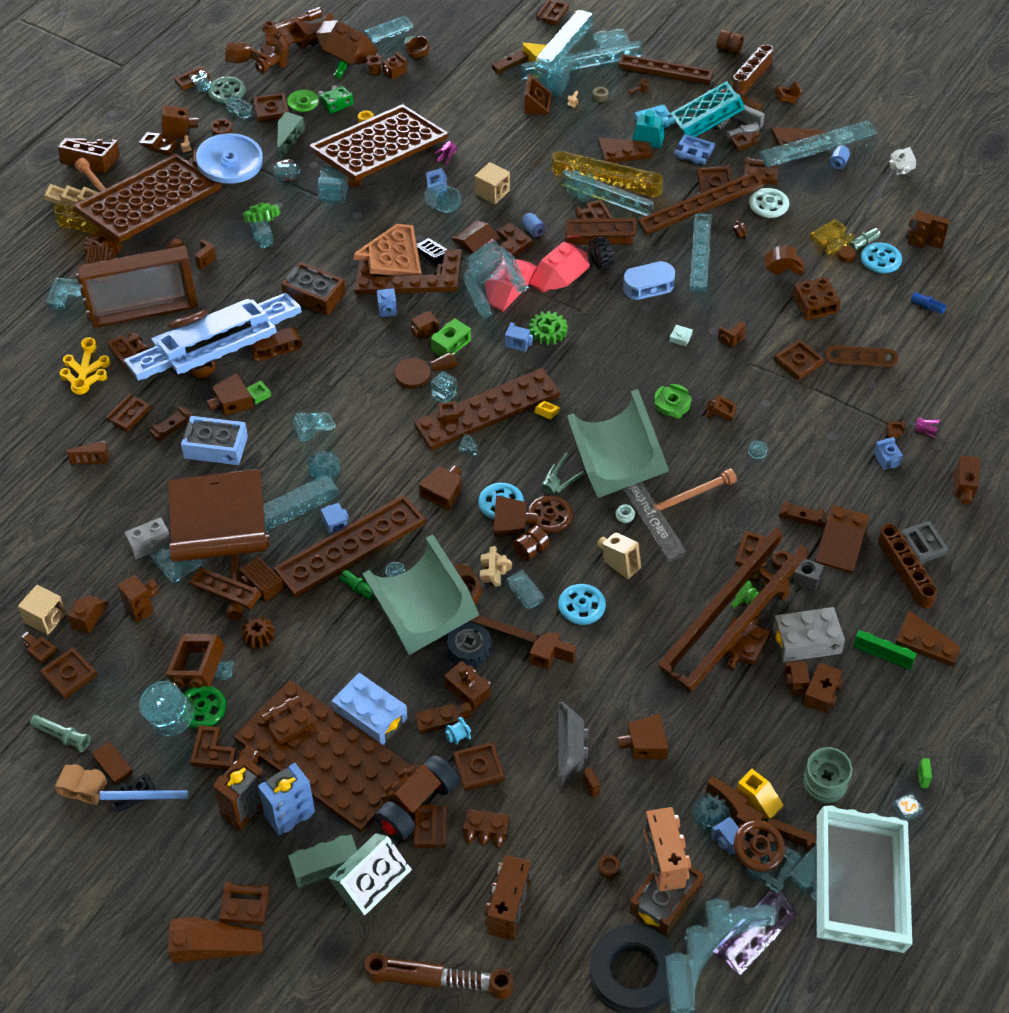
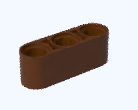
(280, 343)

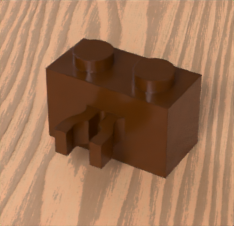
(137, 597)
(467, 685)

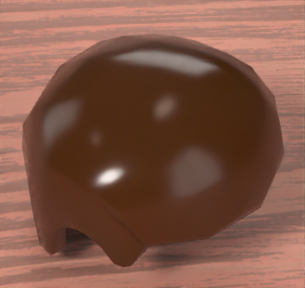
(417, 47)
(203, 371)

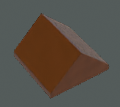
(536, 97)

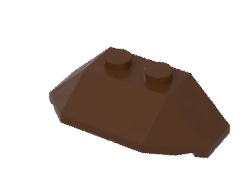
(344, 42)

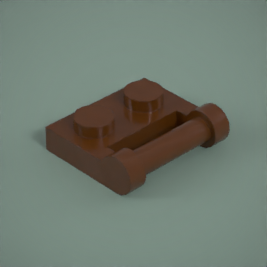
(767, 175)
(244, 910)

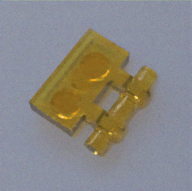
(828, 233)

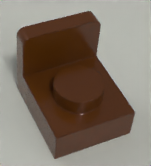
(721, 407)

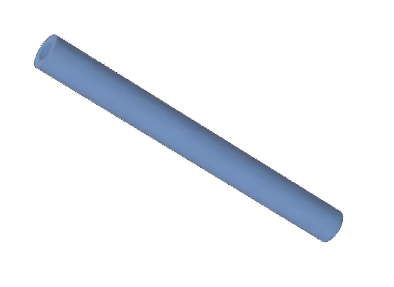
(137, 795)

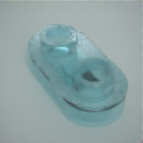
(239, 106)

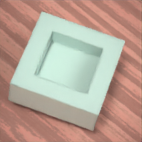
(681, 335)

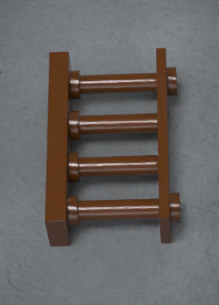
(614, 229)

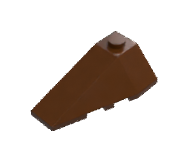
(208, 939)

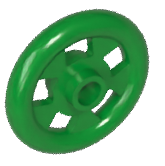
(219, 703)

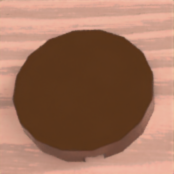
(412, 373)

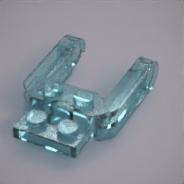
(485, 264)

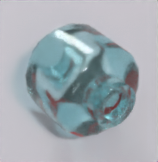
(286, 170)

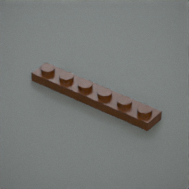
(665, 69)

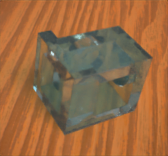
(262, 233)

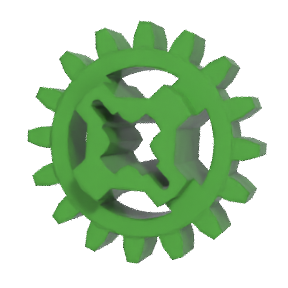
(261, 212)
(548, 327)

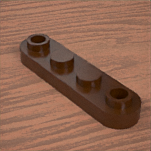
(861, 355)

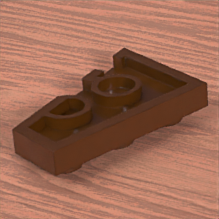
(788, 135)
(624, 150)
(926, 640)

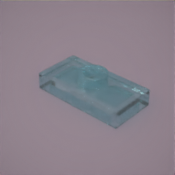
(525, 589)

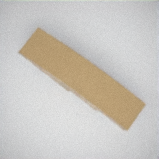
(68, 195)

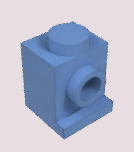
(436, 173)
(518, 338)
(888, 453)
(725, 834)

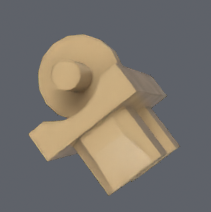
(497, 566)

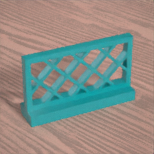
(711, 116)

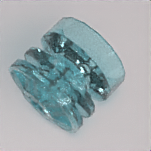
(166, 708)

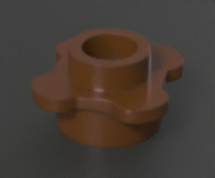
(740, 230)

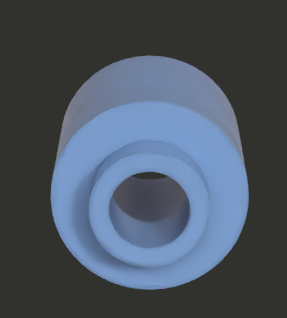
(840, 157)
(533, 225)

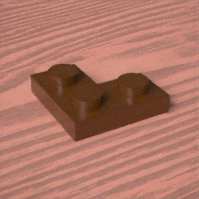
(514, 239)
(207, 753)

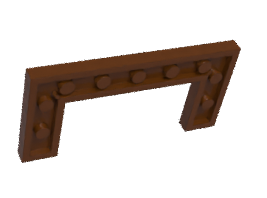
(446, 282)

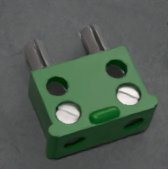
(336, 99)

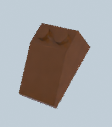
(842, 539)

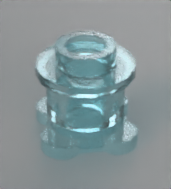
(201, 81)

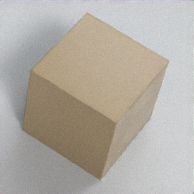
(492, 183)
(42, 609)

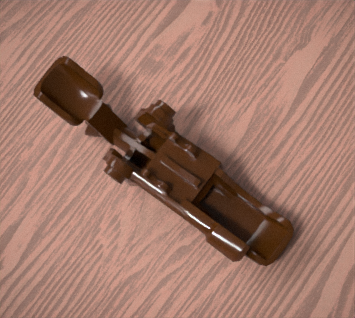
(280, 37)

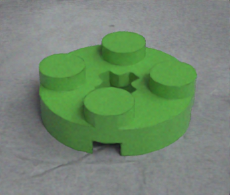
(669, 408)

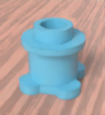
(458, 731)

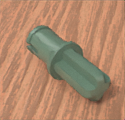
(865, 239)

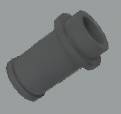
(720, 127)

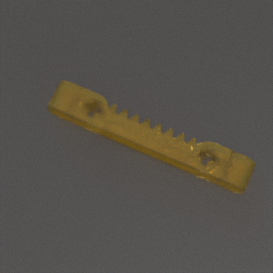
(649, 182)

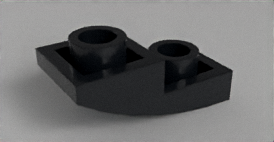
(143, 783)

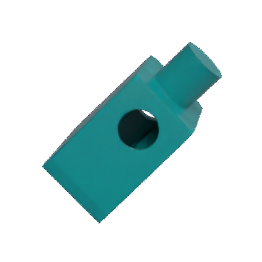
(649, 129)

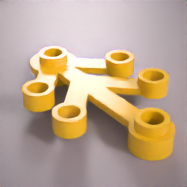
(81, 384)

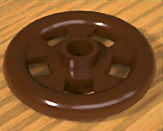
(187, 319)
(554, 527)
(773, 836)

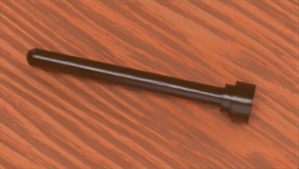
(233, 610)

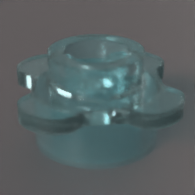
(227, 672)

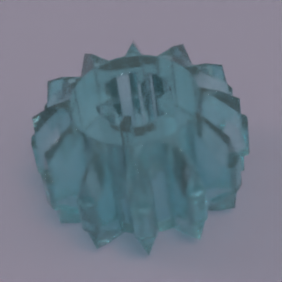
(323, 464)
(704, 805)

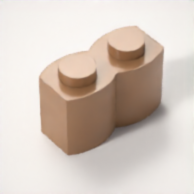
(81, 784)

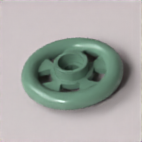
(226, 89)

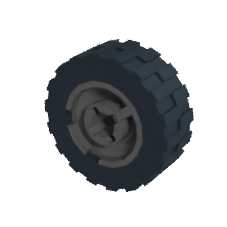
(473, 654)

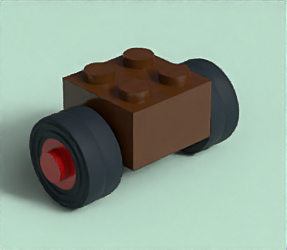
(410, 791)

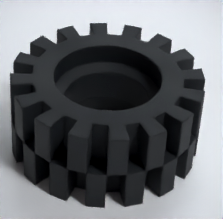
(601, 252)

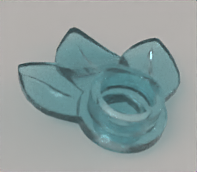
(579, 184)

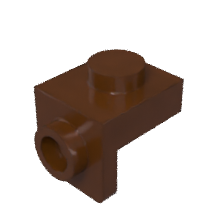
(789, 94)
(205, 255)
(732, 337)

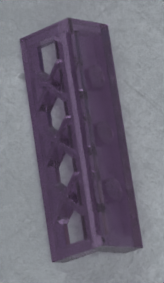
(732, 947)

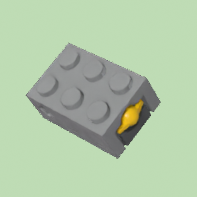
(808, 634)

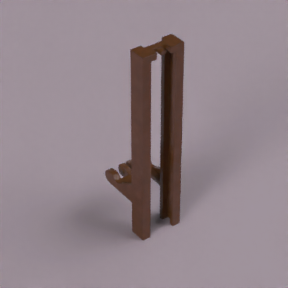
(750, 569)

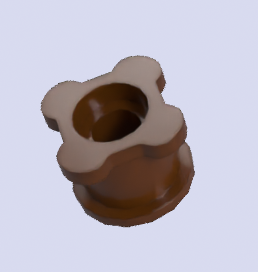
(374, 64)

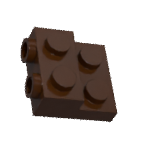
(927, 230)

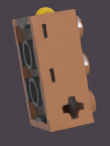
(666, 849)

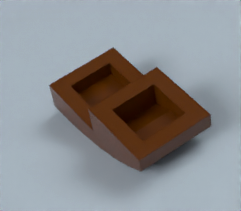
(156, 143)

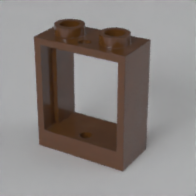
(196, 643)

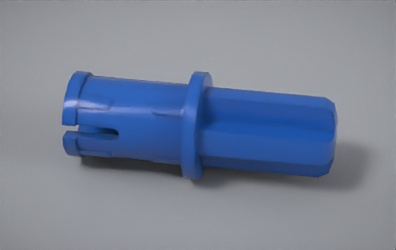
(928, 303)

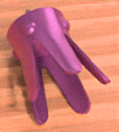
(448, 149)
(925, 426)

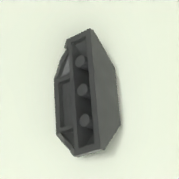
(570, 743)

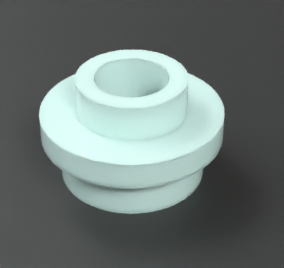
(625, 509)

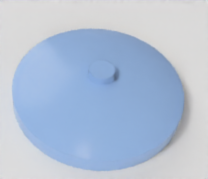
(229, 158)

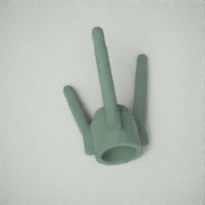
(552, 482)

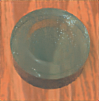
(758, 449)

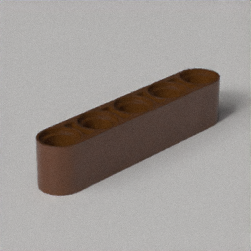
(752, 69)
(907, 566)

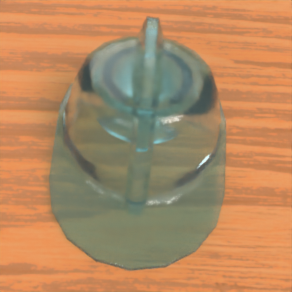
(443, 197)

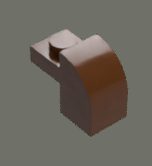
(782, 258)
(550, 646)

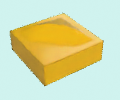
(547, 410)

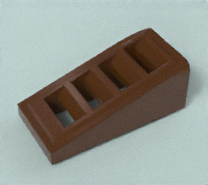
(89, 454)

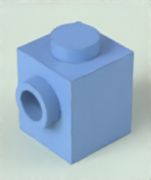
(386, 302)
(334, 518)

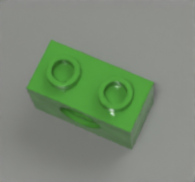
(451, 338)

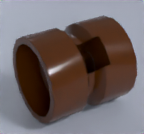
(726, 38)
(533, 541)

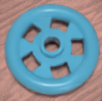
(881, 257)
(490, 491)
(573, 616)

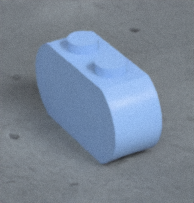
(649, 280)

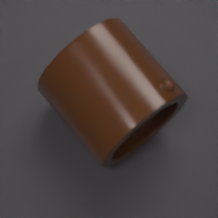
(221, 126)

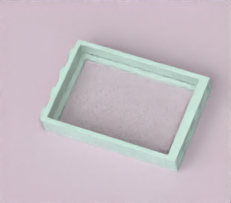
(863, 879)

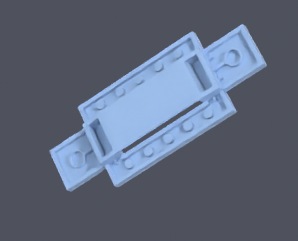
(170, 346)

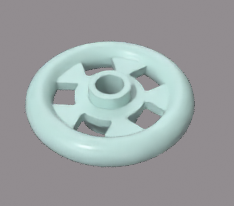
(769, 202)

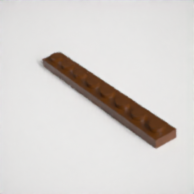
(700, 203)

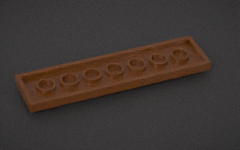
(488, 408)
(349, 545)

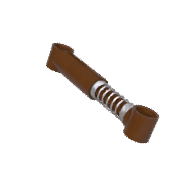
(435, 975)

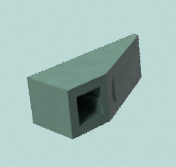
(289, 129)

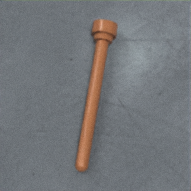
(84, 167)
(728, 477)

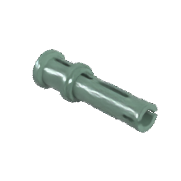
(68, 735)

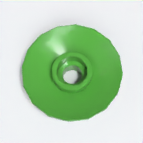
(303, 100)

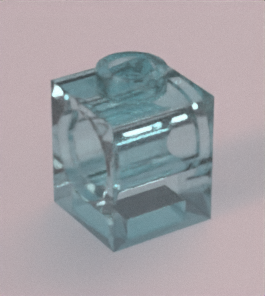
(444, 387)

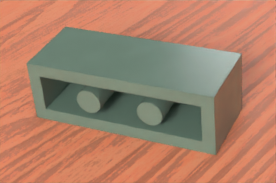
(321, 860)

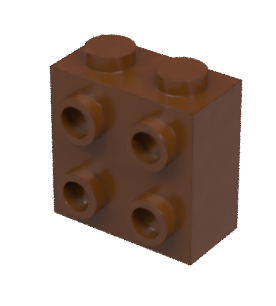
(816, 298)

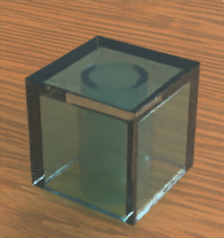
(557, 80)
(332, 185)

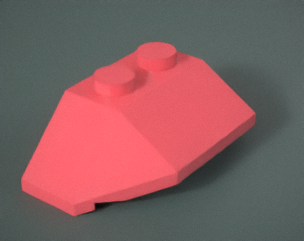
(560, 267)
(500, 289)

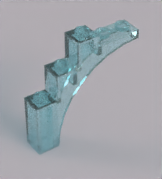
(701, 943)

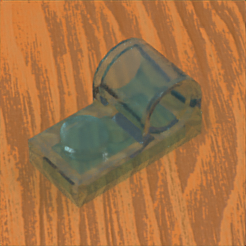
(309, 423)

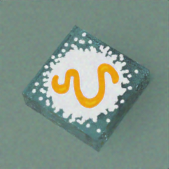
(908, 807)

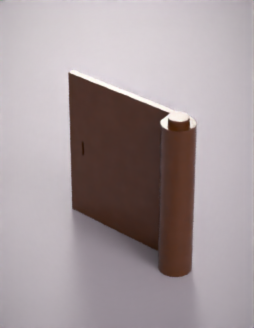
(217, 515)

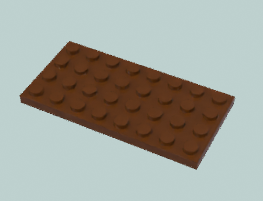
(378, 142)
(146, 197)
(337, 757)

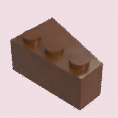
(99, 154)

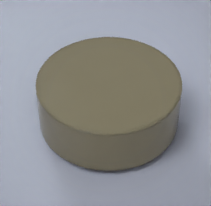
(600, 94)

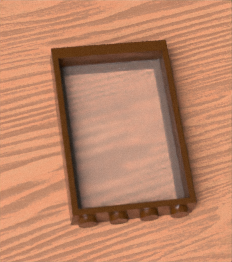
(137, 286)

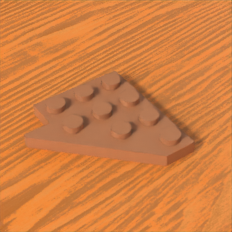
(392, 252)

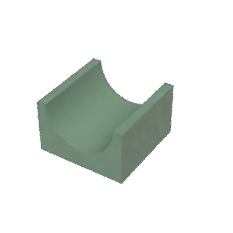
(619, 449)
(425, 599)

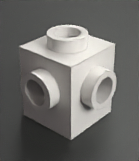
(902, 161)

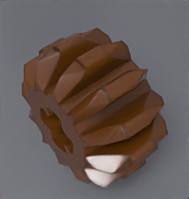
(257, 632)

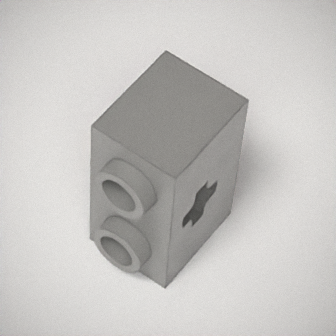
(147, 538)

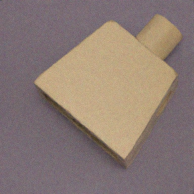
(621, 554)

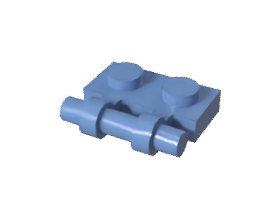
(694, 145)

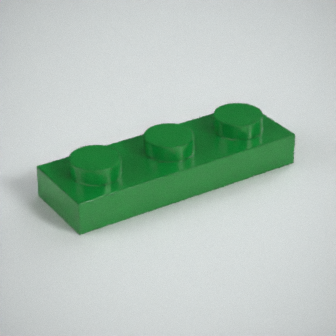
(884, 649)

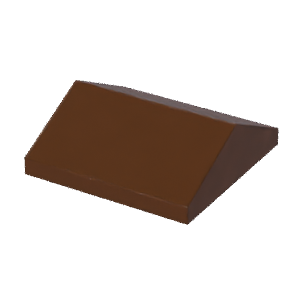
(475, 236)

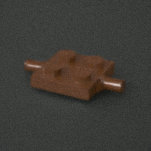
(748, 645)

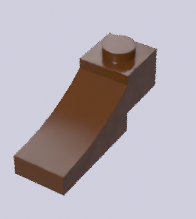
(735, 801)

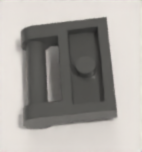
(928, 539)

